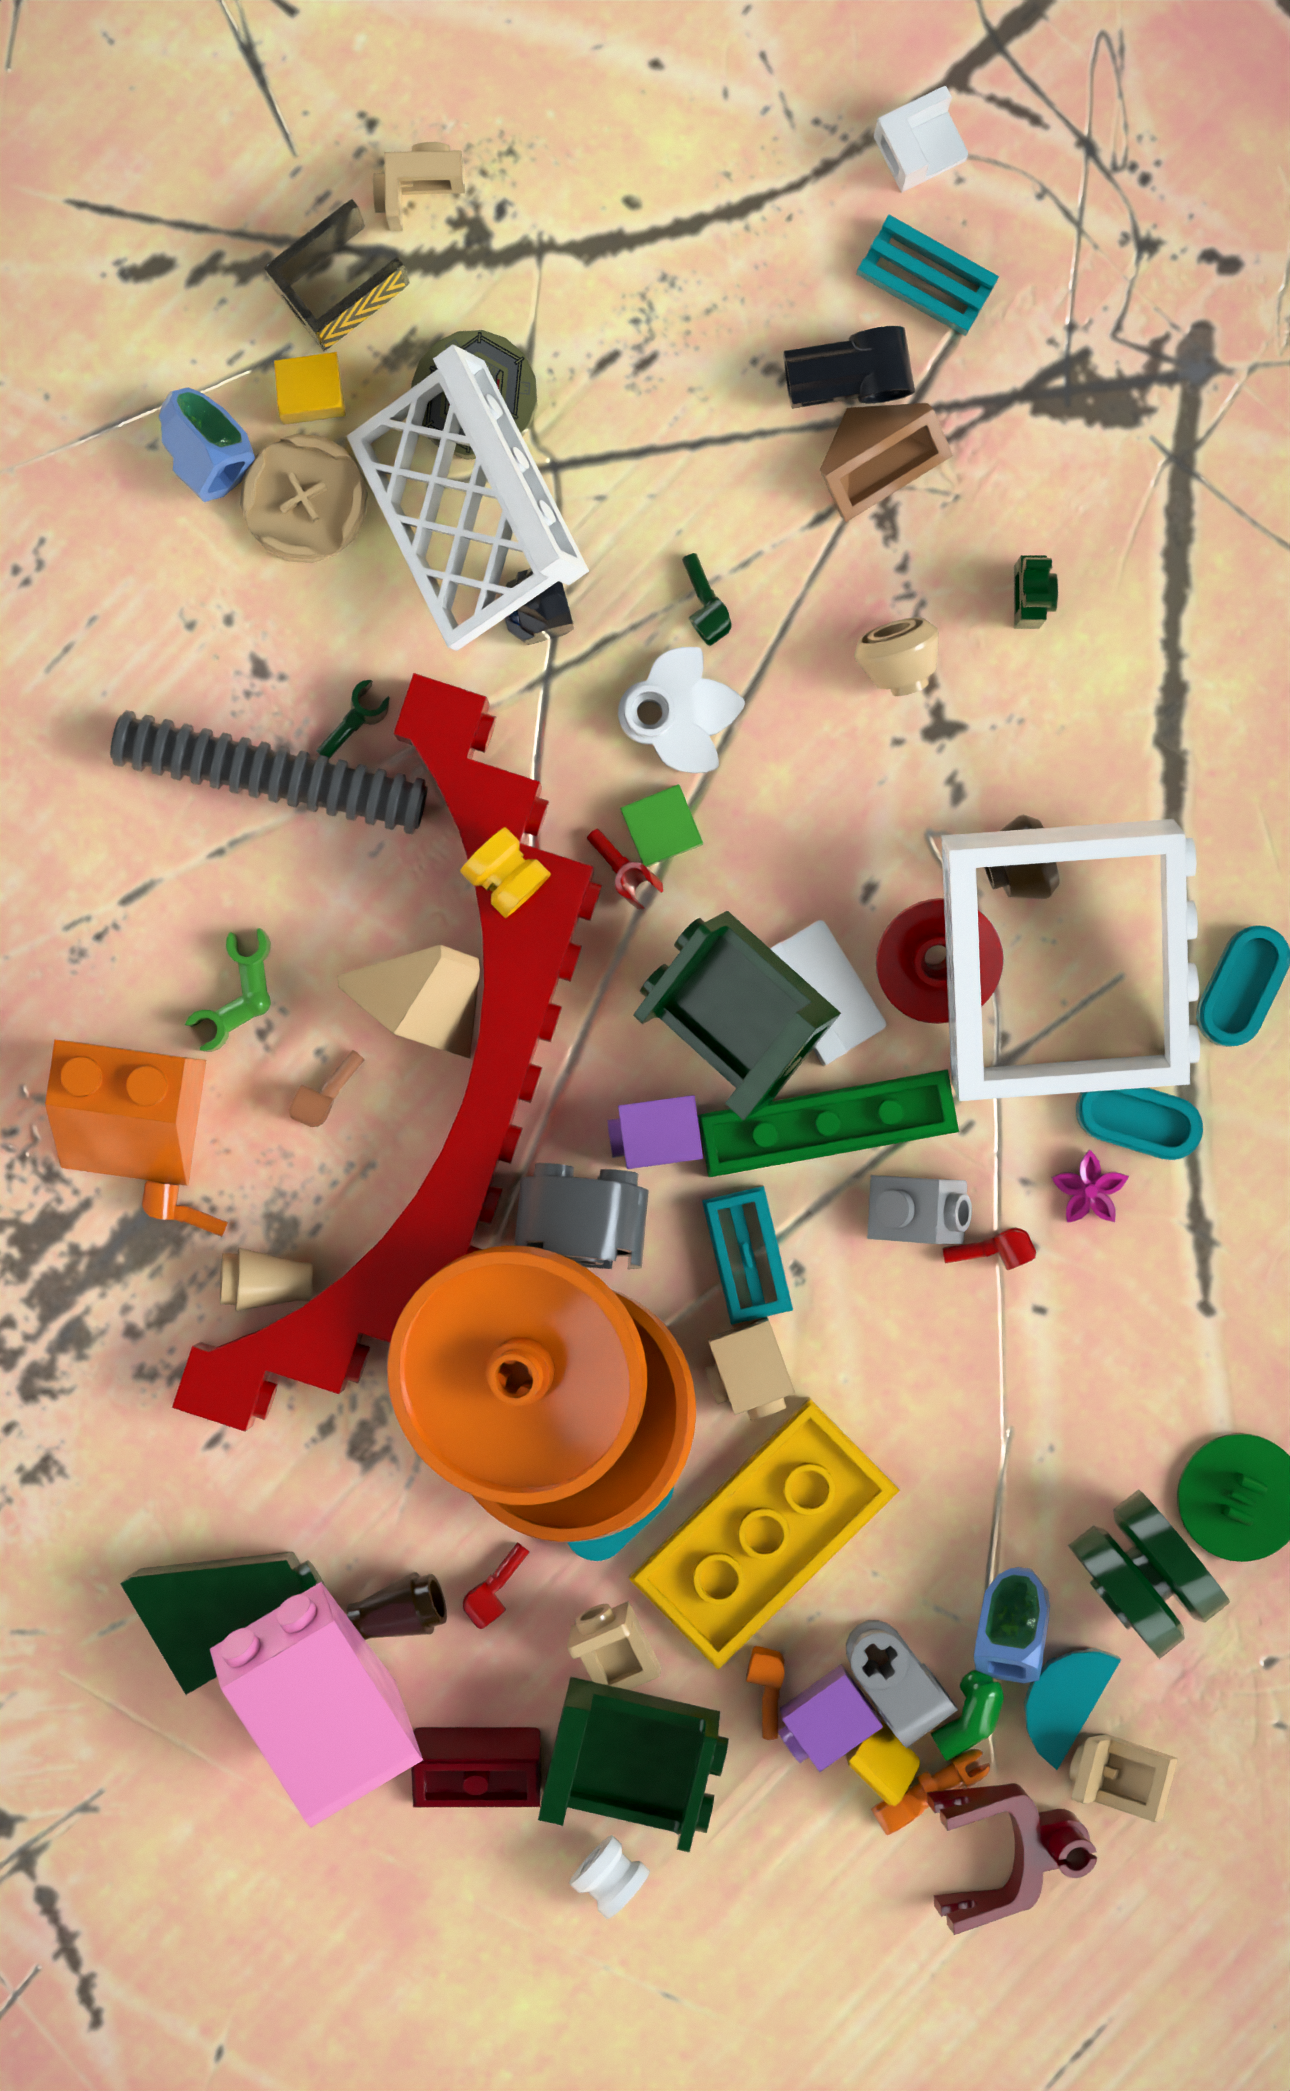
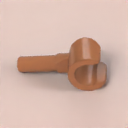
(314, 1107)

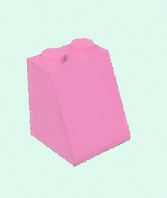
(316, 1703)

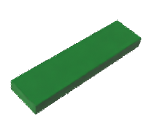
(829, 1123)

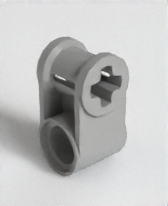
(901, 1688)

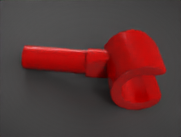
(627, 873)
(1012, 1245)
(481, 1602)

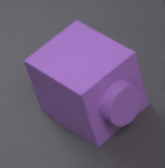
(656, 1132)
(828, 1719)

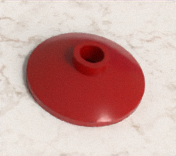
(921, 987)

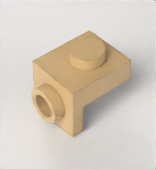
(425, 170)
(613, 1647)
(1122, 1776)

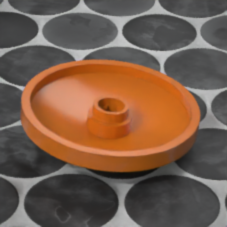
(517, 1375)
(646, 1466)

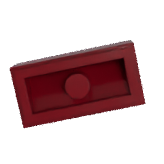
(477, 1767)

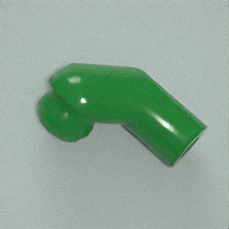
(978, 1715)

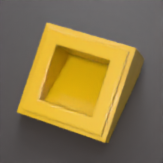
(309, 388)
(884, 1764)

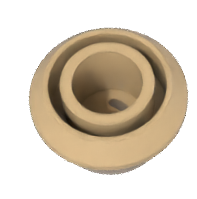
(899, 655)

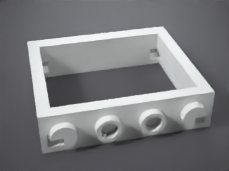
(1057, 844)

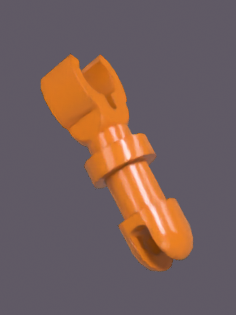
(915, 1798)

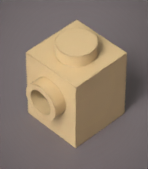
(749, 1370)

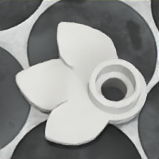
(690, 711)

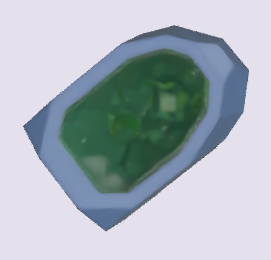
(205, 443)
(1013, 1627)

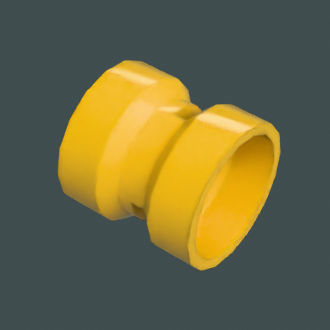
(503, 870)

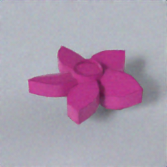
(1090, 1189)

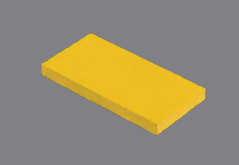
(763, 1533)

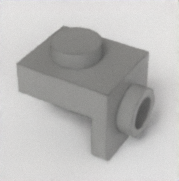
(918, 1210)

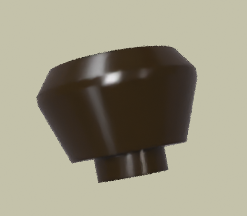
(1025, 880)

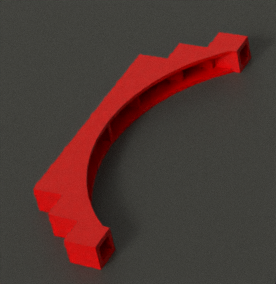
(521, 973)

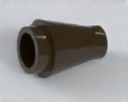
(401, 1609)

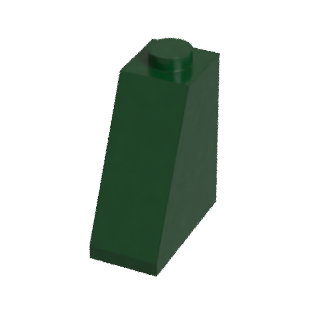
(203, 1602)

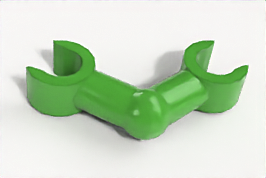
(254, 999)

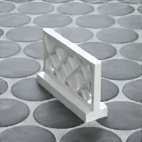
(514, 481)

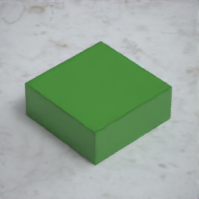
(661, 826)

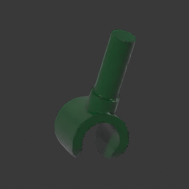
(713, 619)
(353, 720)

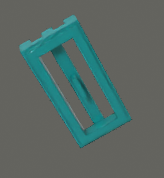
(937, 253)
(734, 1202)

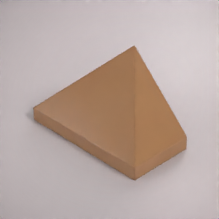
(880, 453)

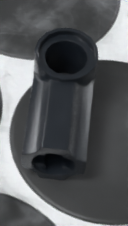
(867, 367)

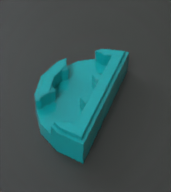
(1064, 1699)

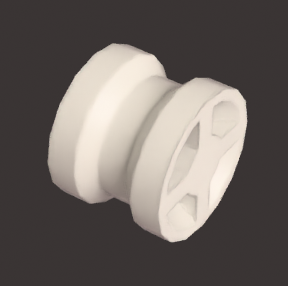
(609, 1877)

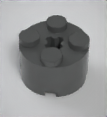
(583, 1216)

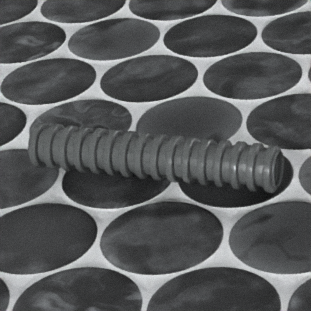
(268, 772)

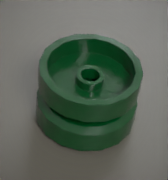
(1148, 1574)

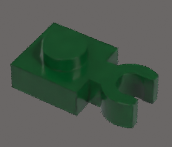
(1034, 591)

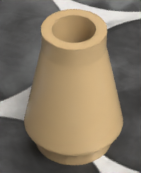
(262, 1280)

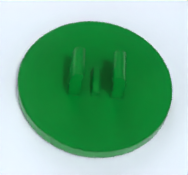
(1237, 1497)

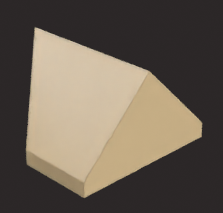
(421, 996)

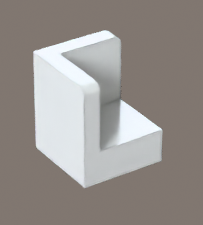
(920, 139)

